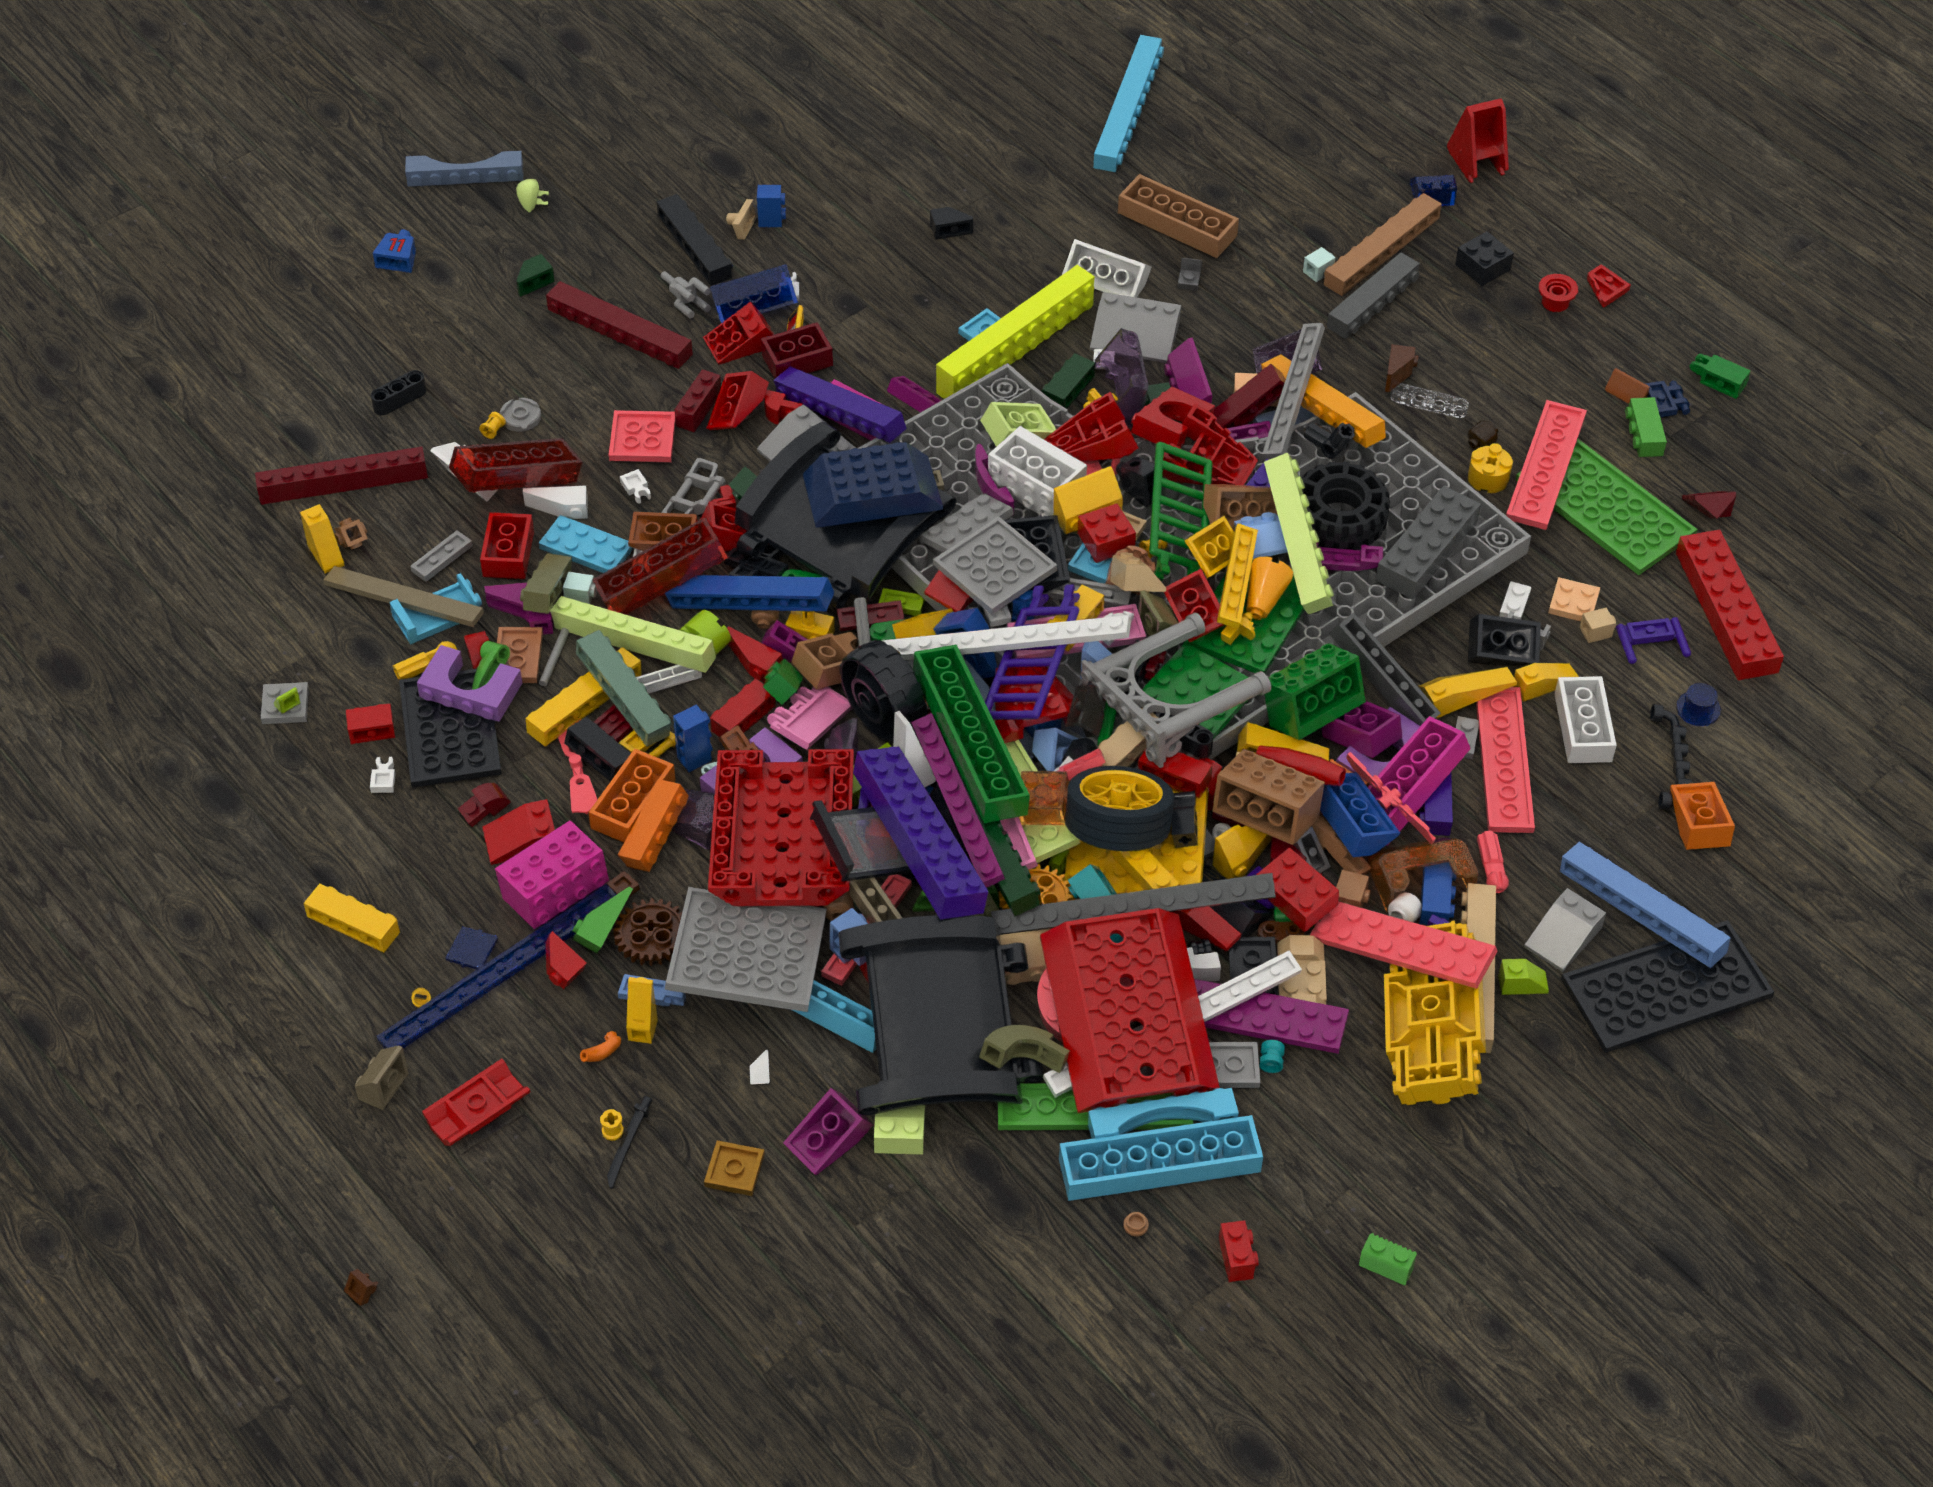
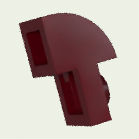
(486, 799)

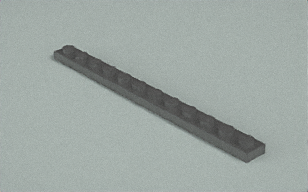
(1167, 898)

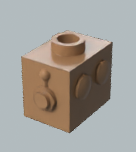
(1353, 888)

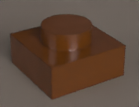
(622, 882)

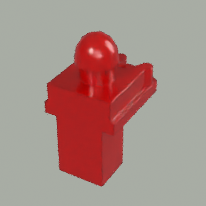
(726, 497)

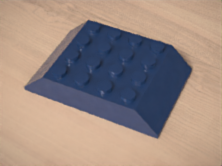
(870, 484)

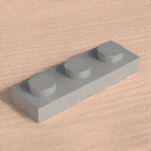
(441, 556)

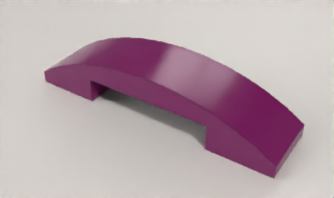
(986, 482)
(1352, 559)

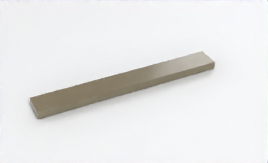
(408, 597)

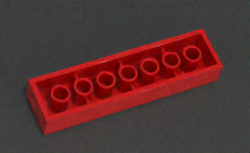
(1729, 605)

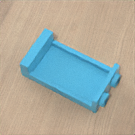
(421, 625)

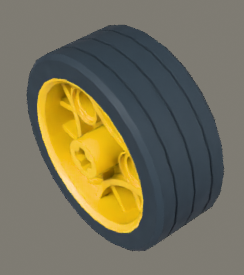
(1119, 808)

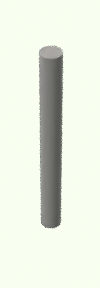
(554, 657)

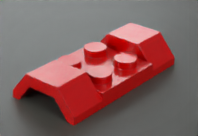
(474, 1103)

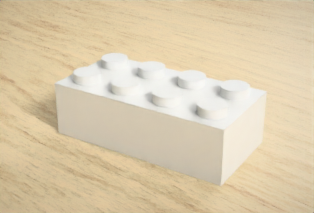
(1585, 719)

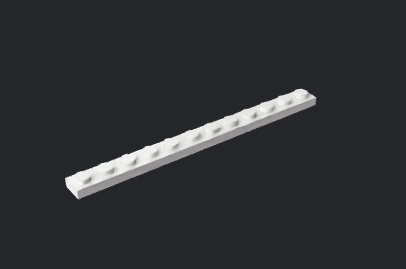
(1020, 636)
(1215, 1002)

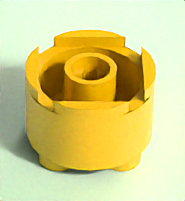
(1490, 468)

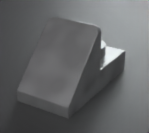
(1189, 274)

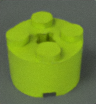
(705, 625)

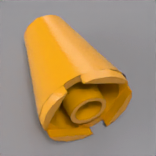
(1266, 585)

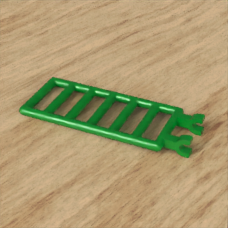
(1163, 556)

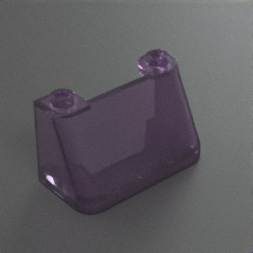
(1125, 365)

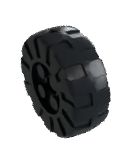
(879, 685)

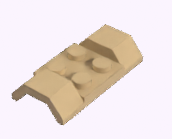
(1311, 982)

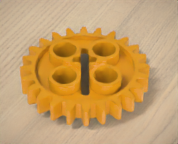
(1056, 889)

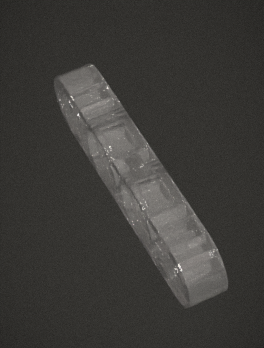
(1430, 397)

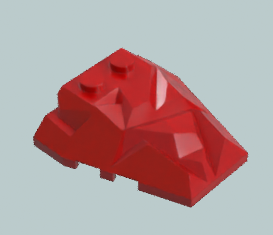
(1055, 707)

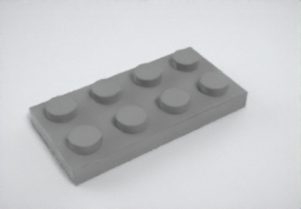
(965, 522)

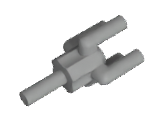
(686, 293)

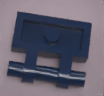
(1663, 395)

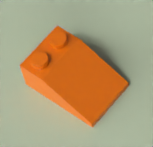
(1702, 816)

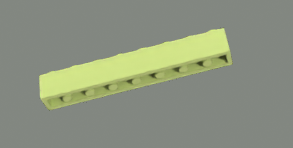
(1298, 533)
(635, 634)

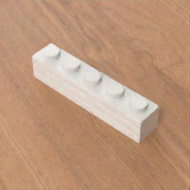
(668, 677)

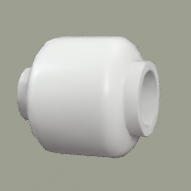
(1405, 907)

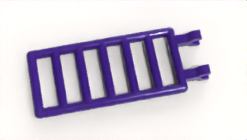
(1036, 609)

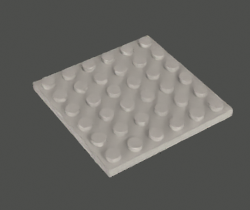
(746, 951)

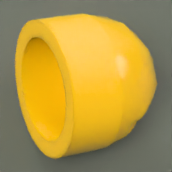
(417, 1001)

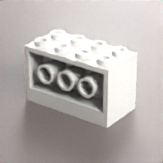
(1032, 469)

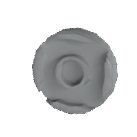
(521, 414)

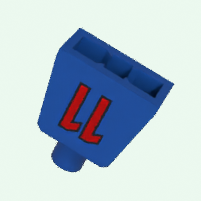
(395, 252)

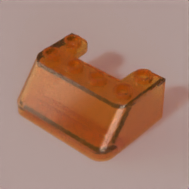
(1391, 864)

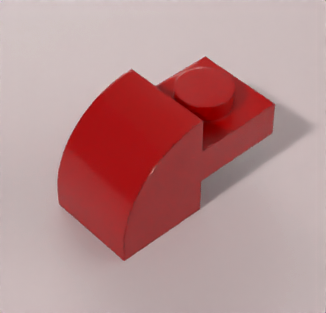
(777, 406)

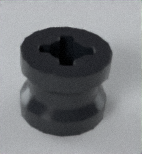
(1200, 947)

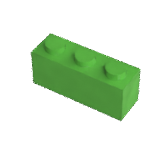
(1646, 427)

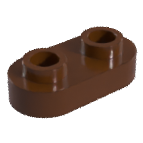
(1280, 930)

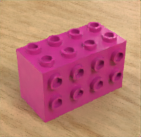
(552, 874)

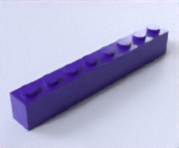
(841, 404)

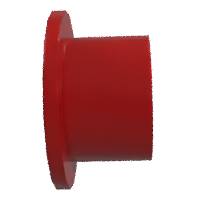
(1557, 291)

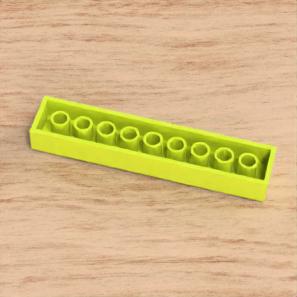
(1017, 331)

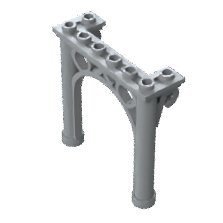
(1162, 733)

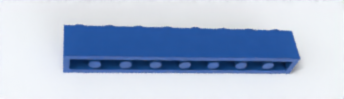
(752, 593)

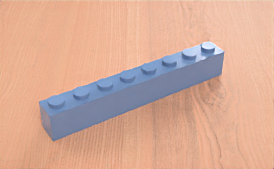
(1645, 904)

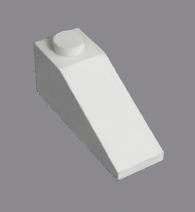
(564, 501)

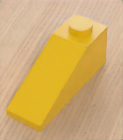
(1541, 678)

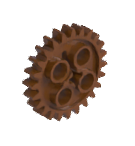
(656, 926)

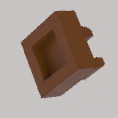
(360, 1287)

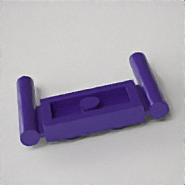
(1650, 632)

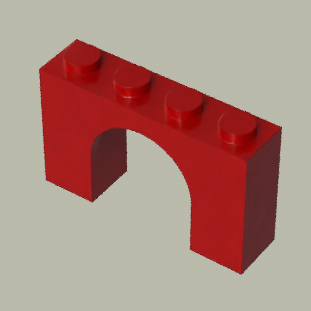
(1156, 421)

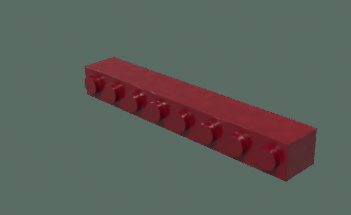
(619, 324)
(341, 475)

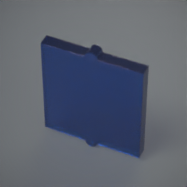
(471, 948)

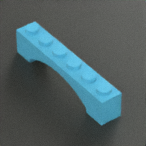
(1196, 1106)

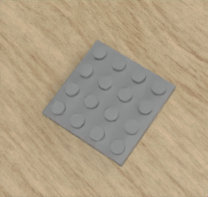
(995, 565)

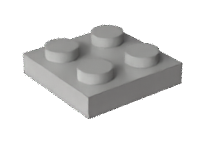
(271, 714)

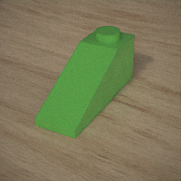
(598, 923)

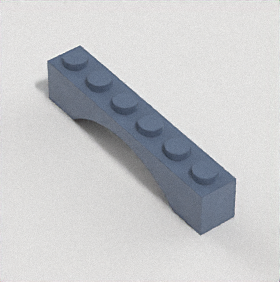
(499, 168)

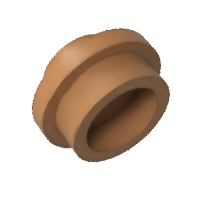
(1136, 1224)

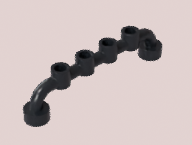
(1678, 750)

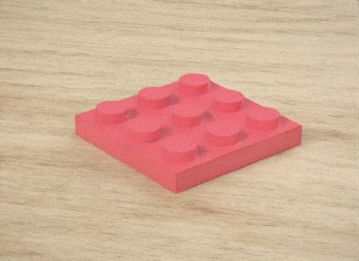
(642, 436)

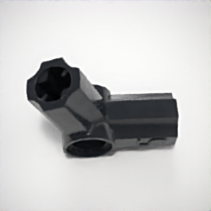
(1330, 443)

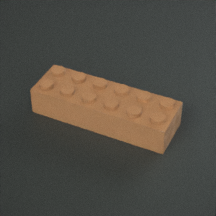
(1178, 215)

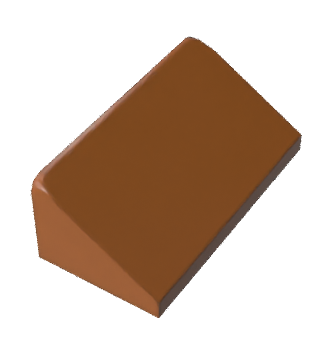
(1626, 387)

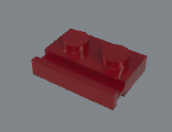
(614, 724)

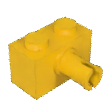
(810, 623)

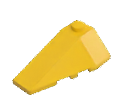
(1461, 690)
(1238, 850)

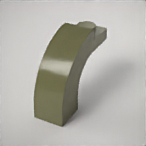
(1023, 1041)

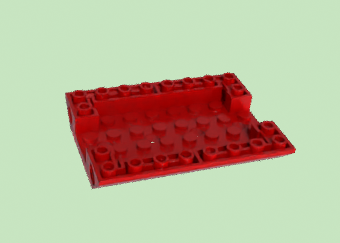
(751, 831)
(1098, 1010)

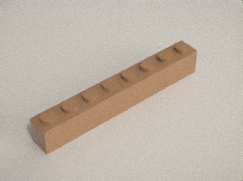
(1382, 244)

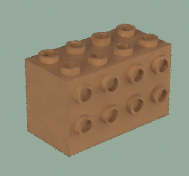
(1268, 796)

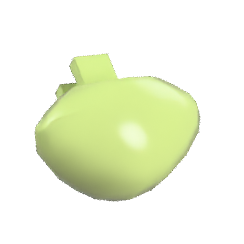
(528, 192)

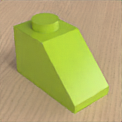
(1521, 977)

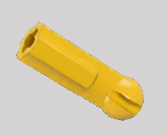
(418, 663)

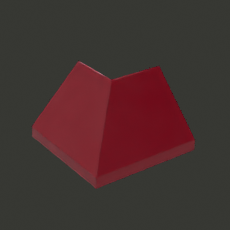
(1712, 503)

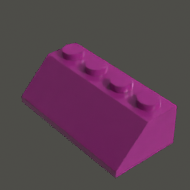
(1187, 372)

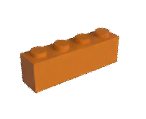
(653, 825)

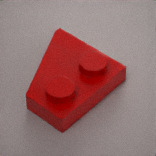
(1606, 285)

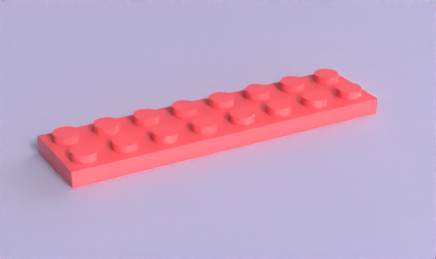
(1546, 464)
(1505, 763)
(1405, 944)

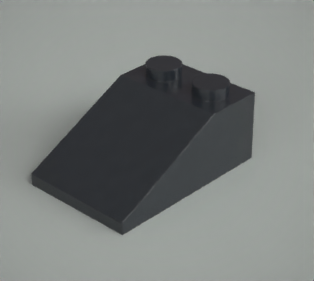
(1503, 641)

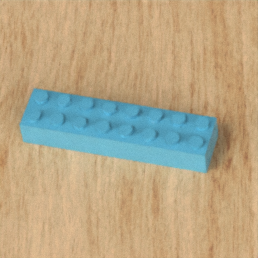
(1160, 1157)

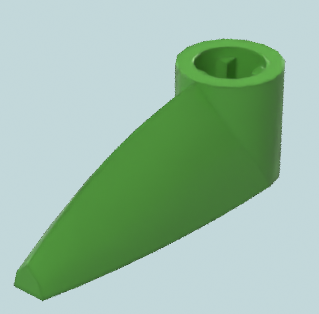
(492, 655)

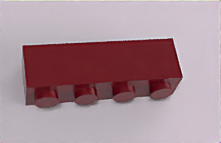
(1251, 398)

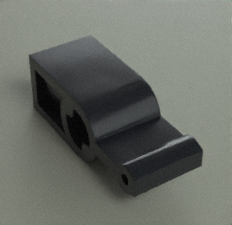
(1184, 820)

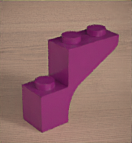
(507, 599)

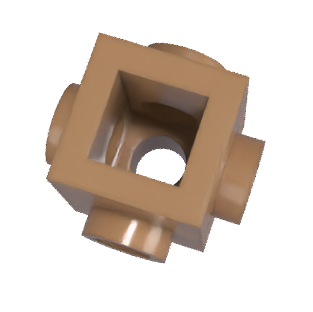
(358, 533)

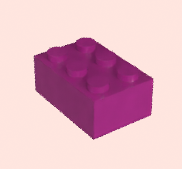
(1366, 729)

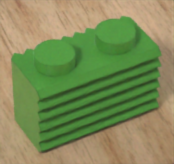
(1387, 1259)

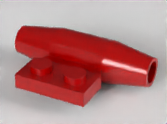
(1305, 763)

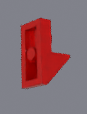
(473, 645)

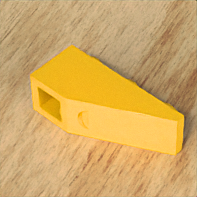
(641, 1010)

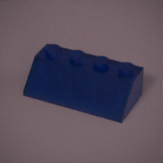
(764, 289)

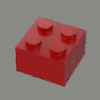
(1105, 532)

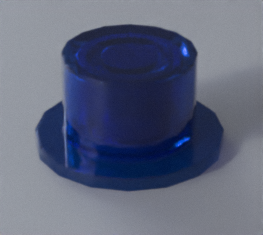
(1699, 705)

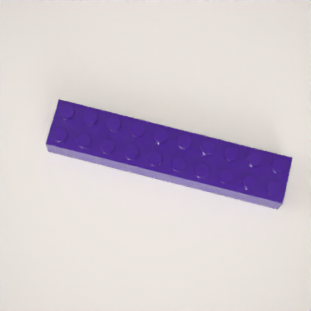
(920, 833)

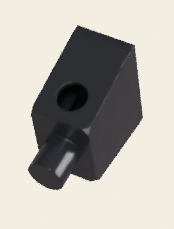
(1137, 479)

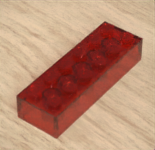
(515, 464)
(660, 568)

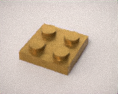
(734, 1168)

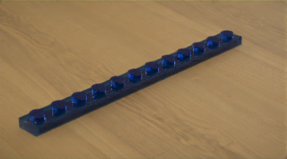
(489, 975)

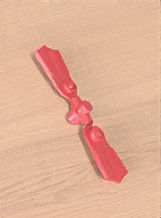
(582, 795)
(1390, 797)

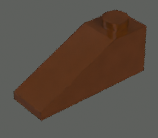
(1400, 365)

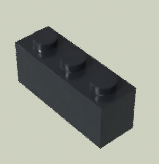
(596, 747)

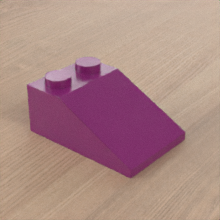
(827, 1132)

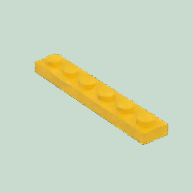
(1237, 576)

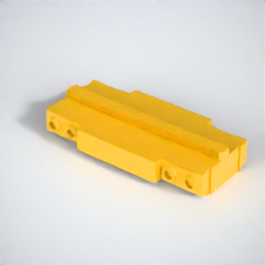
(1433, 1032)

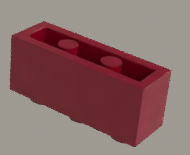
(697, 400)

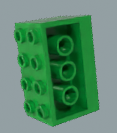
(1314, 691)

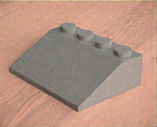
(1151, 320)
(790, 428)

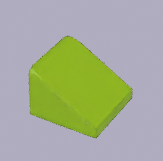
(287, 700)

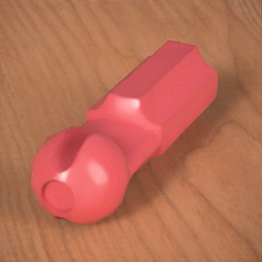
(1492, 860)

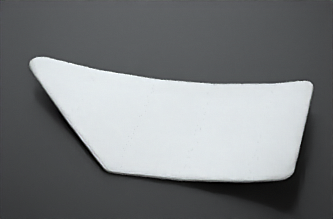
(760, 1069)

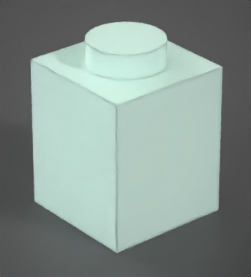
(1317, 262)
(579, 587)

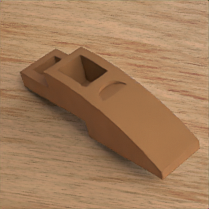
(1330, 841)

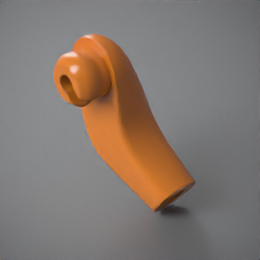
(602, 1050)

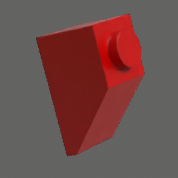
(562, 962)

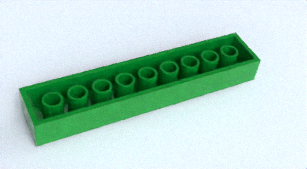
(971, 734)

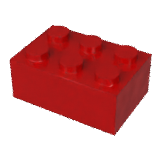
(507, 545)
(1300, 890)

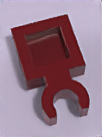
(1153, 664)

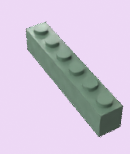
(623, 688)

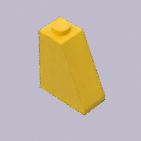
(321, 538)

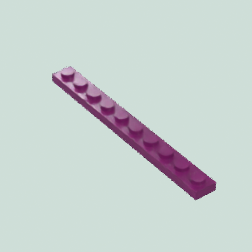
(958, 800)

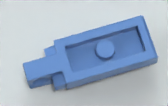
(662, 996)

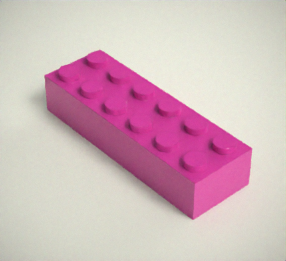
(1422, 766)

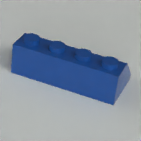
(1357, 816)

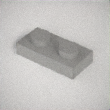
(1470, 728)

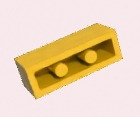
(1089, 604)

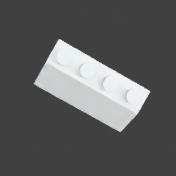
(1111, 271)

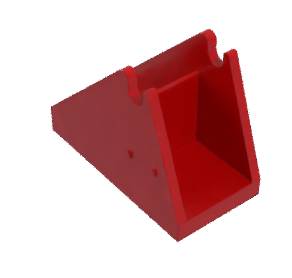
(1480, 136)

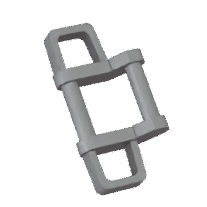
(710, 484)

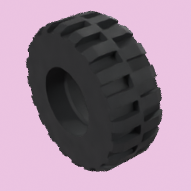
(1351, 486)

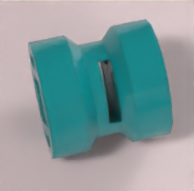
(1272, 1054)

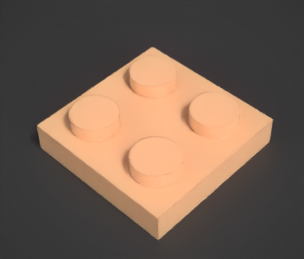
(1573, 599)

